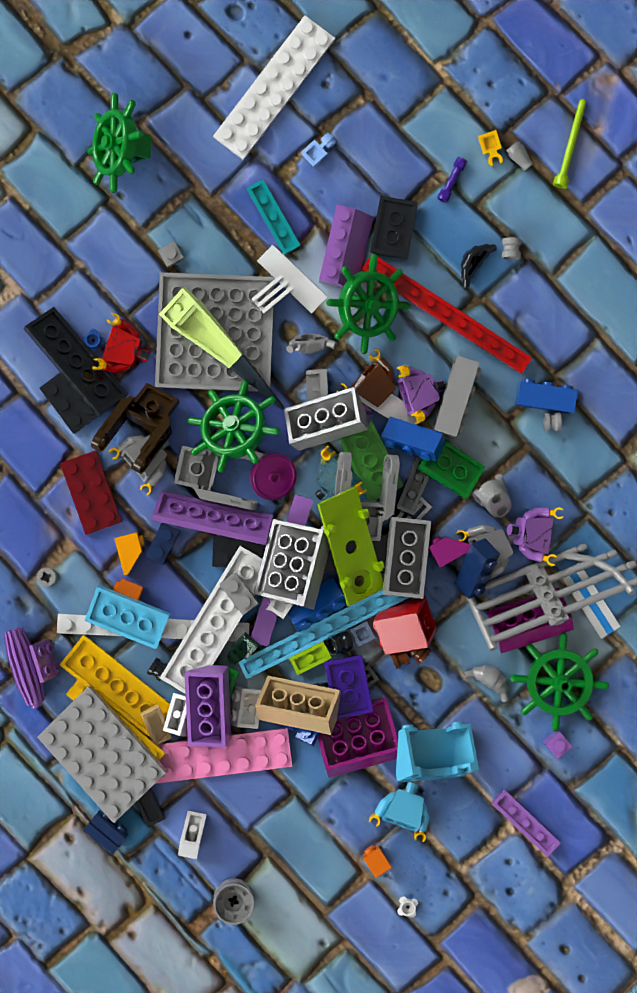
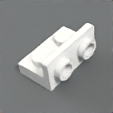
(243, 707)

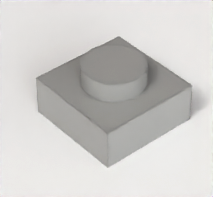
(171, 254)

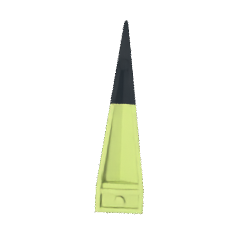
(196, 323)

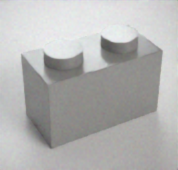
(239, 593)

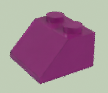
(446, 550)

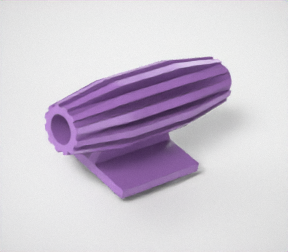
(30, 665)

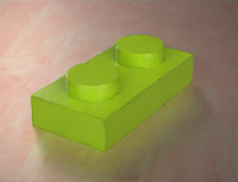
(310, 658)

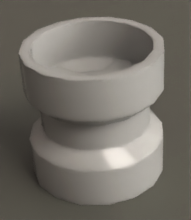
(511, 248)

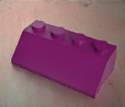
(532, 635)

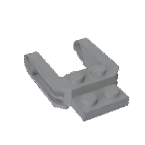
(200, 473)
(378, 510)

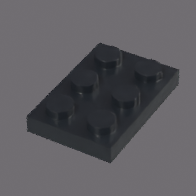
(393, 227)
(68, 403)

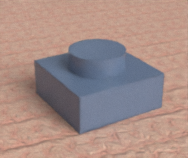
(362, 633)

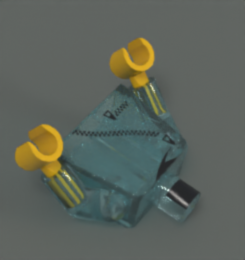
(327, 476)

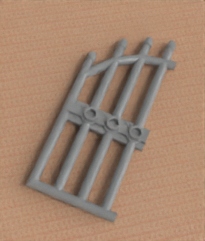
(546, 594)

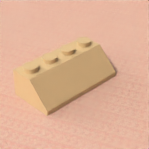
(298, 705)

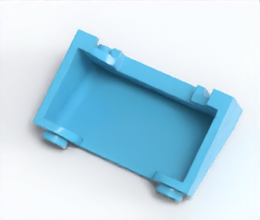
(435, 753)

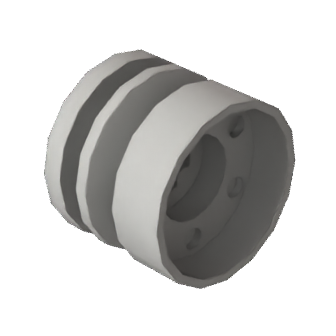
(234, 912)

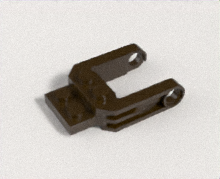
(149, 410)

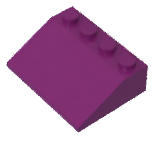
(360, 741)

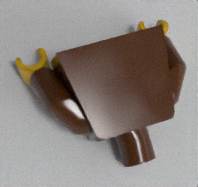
(377, 382)

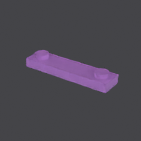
(525, 822)

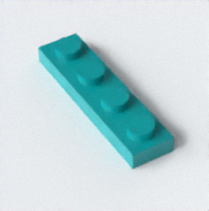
(273, 217)

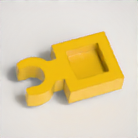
(490, 144)

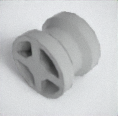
(552, 421)
(50, 575)

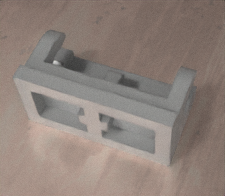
(316, 384)

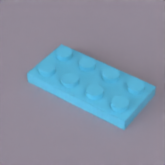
(127, 617)

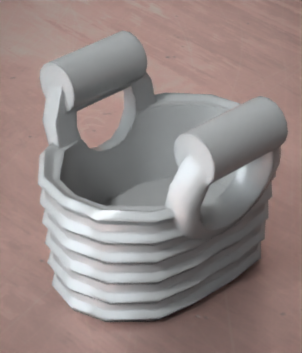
(493, 496)

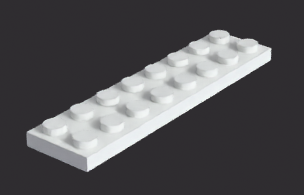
(274, 87)
(213, 624)

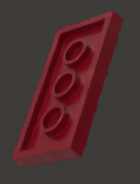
(91, 492)

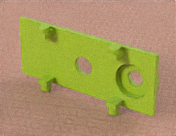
(343, 522)

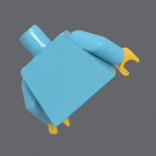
(404, 810)

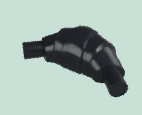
(473, 260)

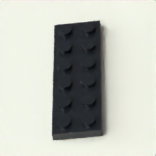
(75, 361)

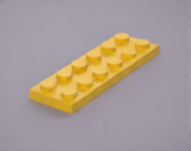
(113, 681)

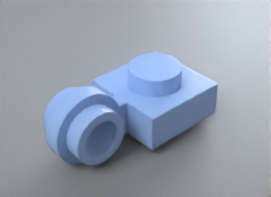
(315, 153)

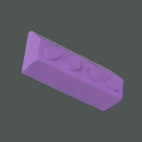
(345, 245)
(208, 706)

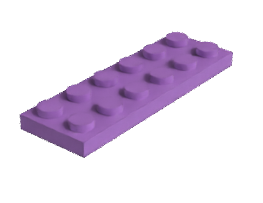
(212, 517)

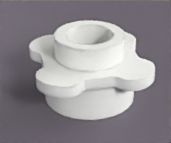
(411, 911)

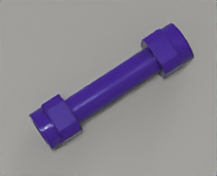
(459, 166)

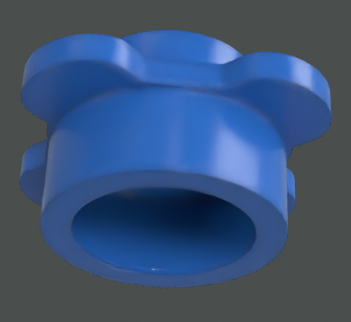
(93, 335)

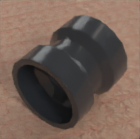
(339, 643)

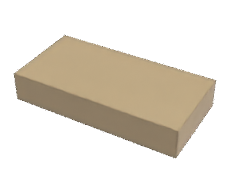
(155, 723)

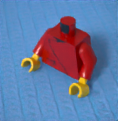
(122, 347)

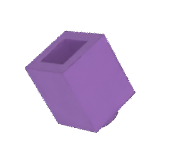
(557, 744)

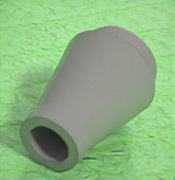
(519, 155)

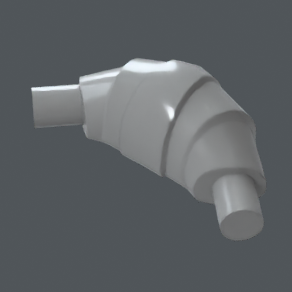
(310, 343)
(491, 678)

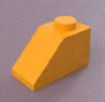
(129, 550)

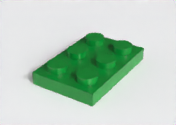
(454, 470)

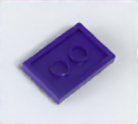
(350, 678)

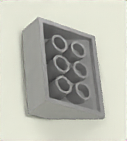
(293, 564)

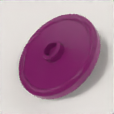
(273, 476)

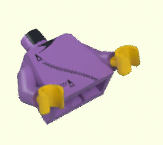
(418, 392)
(534, 532)

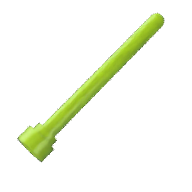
(561, 180)

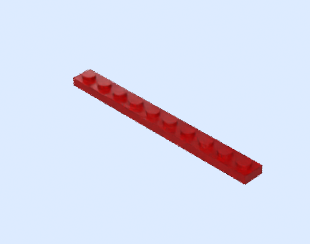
(455, 319)

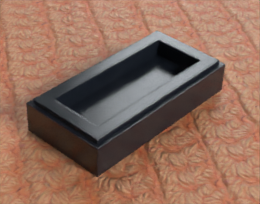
(150, 808)

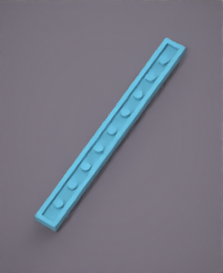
(317, 632)

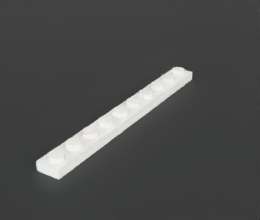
(174, 628)

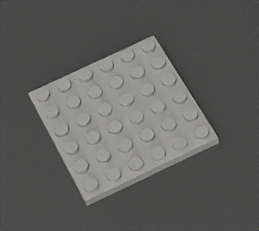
(229, 299)

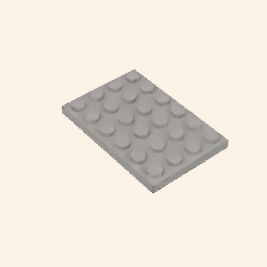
(102, 754)

